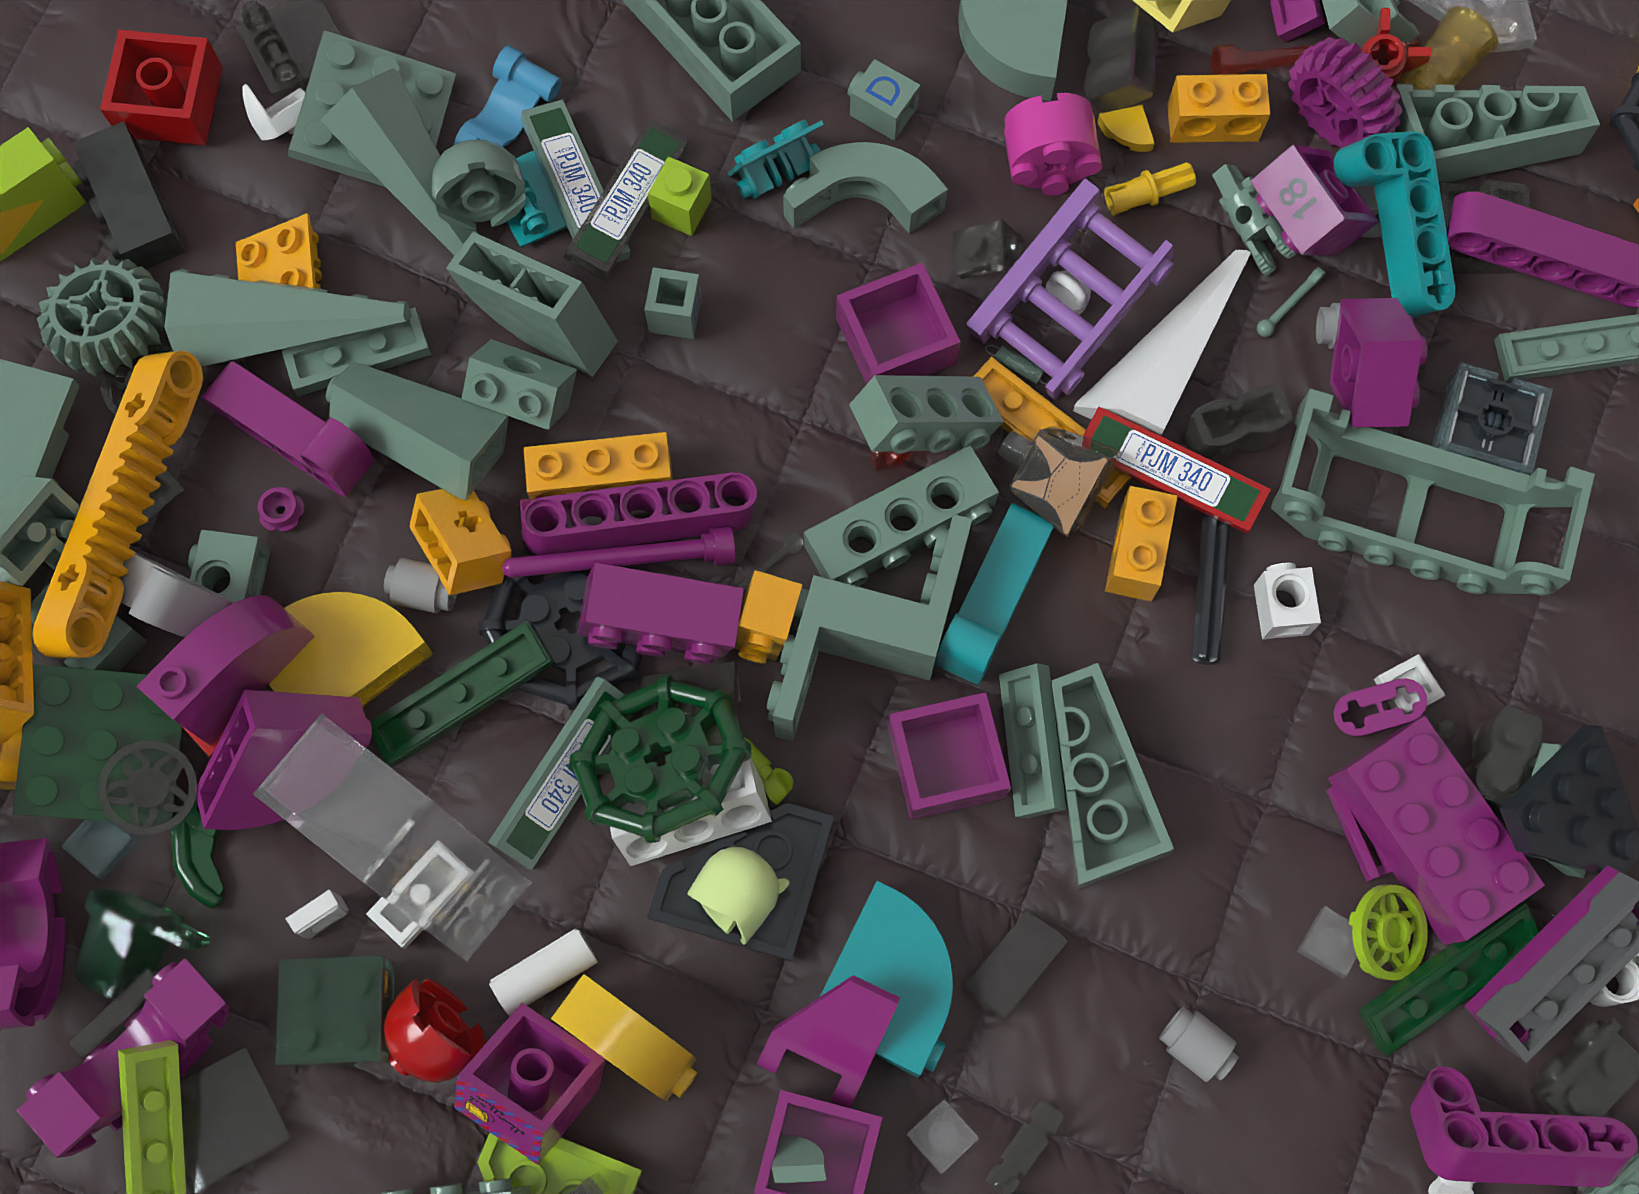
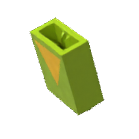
(34, 190)

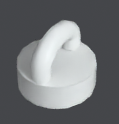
(1069, 290)

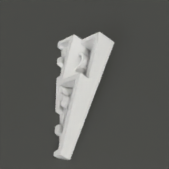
(1155, 372)

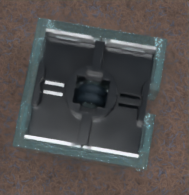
(1492, 418)

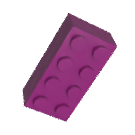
(1436, 831)

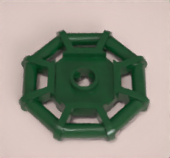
(644, 738)

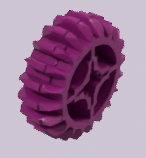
(1343, 93)

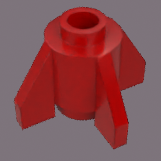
(1391, 52)

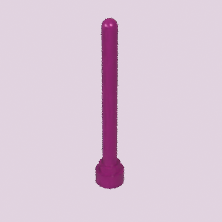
(713, 547)

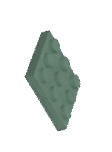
(336, 70)

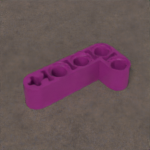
(317, 447)
(1514, 1147)

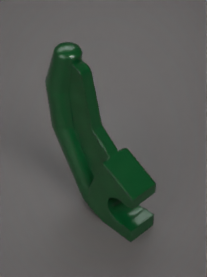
(193, 859)

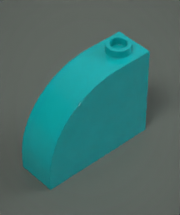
(905, 955)

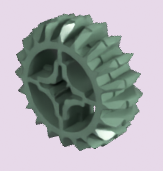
(95, 303)

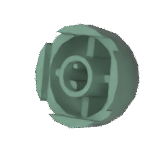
(477, 184)

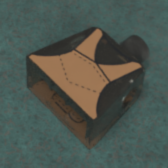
(1059, 474)

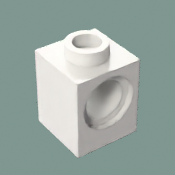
(1283, 621)

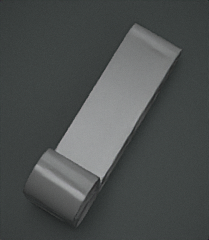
(167, 597)

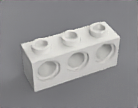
(743, 809)

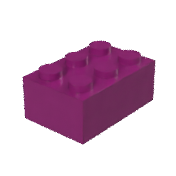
(659, 613)

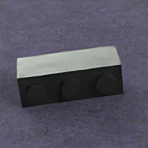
(126, 197)

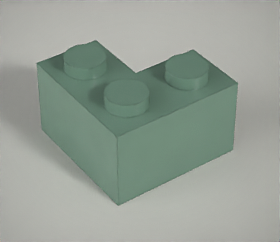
(33, 527)

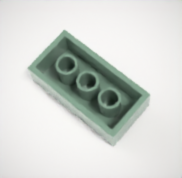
(726, 46)

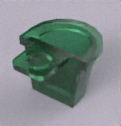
(126, 939)

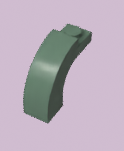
(872, 173)

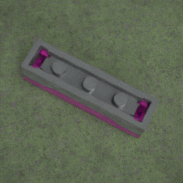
(1562, 966)

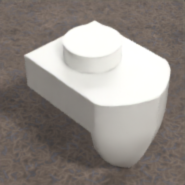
(277, 118)

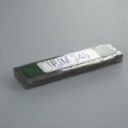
(624, 201)

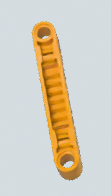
(79, 615)

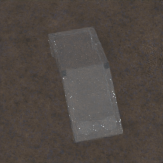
(392, 837)

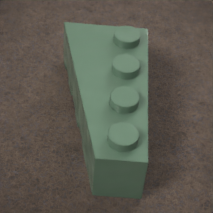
(1497, 127)
(1106, 792)

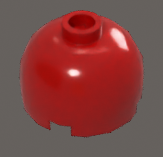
(428, 1034)

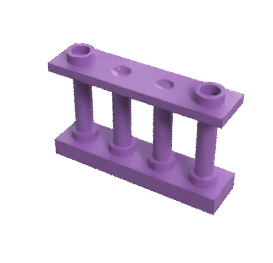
(1053, 248)

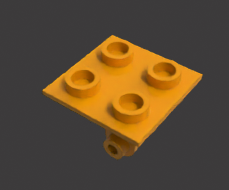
(281, 255)

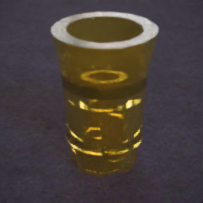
(1457, 46)

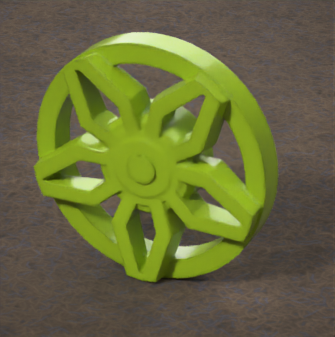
(1389, 932)

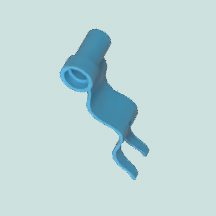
(517, 89)

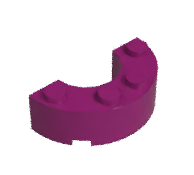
(29, 933)
(87, 1098)

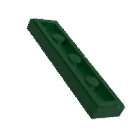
(460, 693)
(1446, 980)

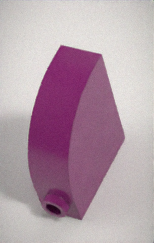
(220, 659)
(255, 742)

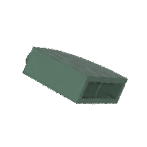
(1014, 42)
(534, 303)

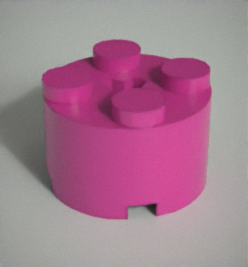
(1052, 143)

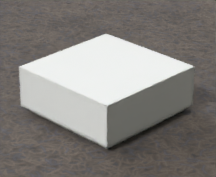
(1415, 670)
(318, 914)

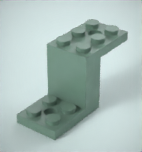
(867, 628)

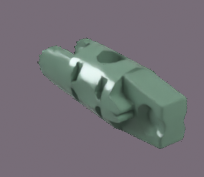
(1249, 218)

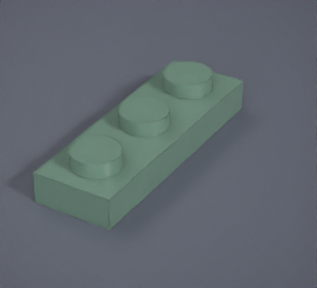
(316, 363)
(1032, 741)

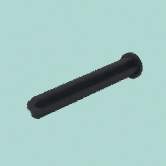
(1211, 591)

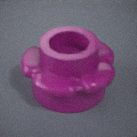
(276, 498)

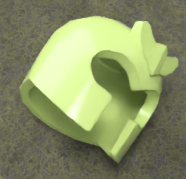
(738, 890)

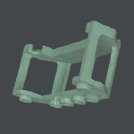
(1423, 468)

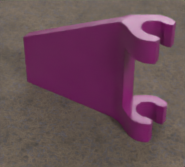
(836, 1032)

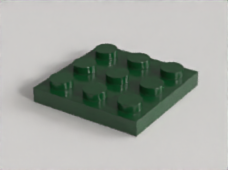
(74, 732)

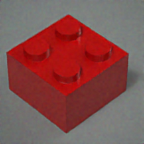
(162, 86)

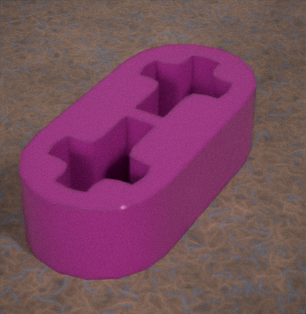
(1376, 696)

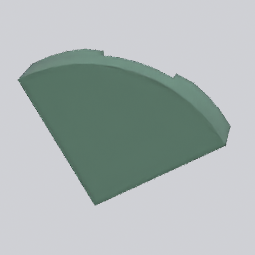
(798, 1161)

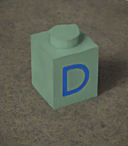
(883, 99)
(673, 303)

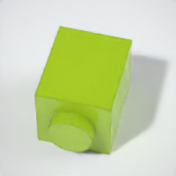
(679, 196)

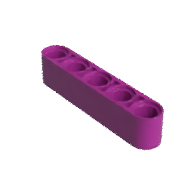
(1545, 247)
(623, 529)

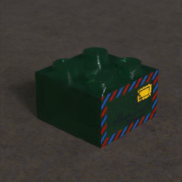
(333, 1011)

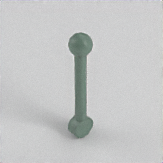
(1267, 326)

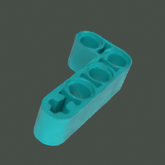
(1409, 215)
(994, 595)

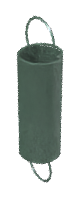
(1018, 364)

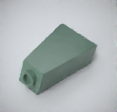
(419, 426)

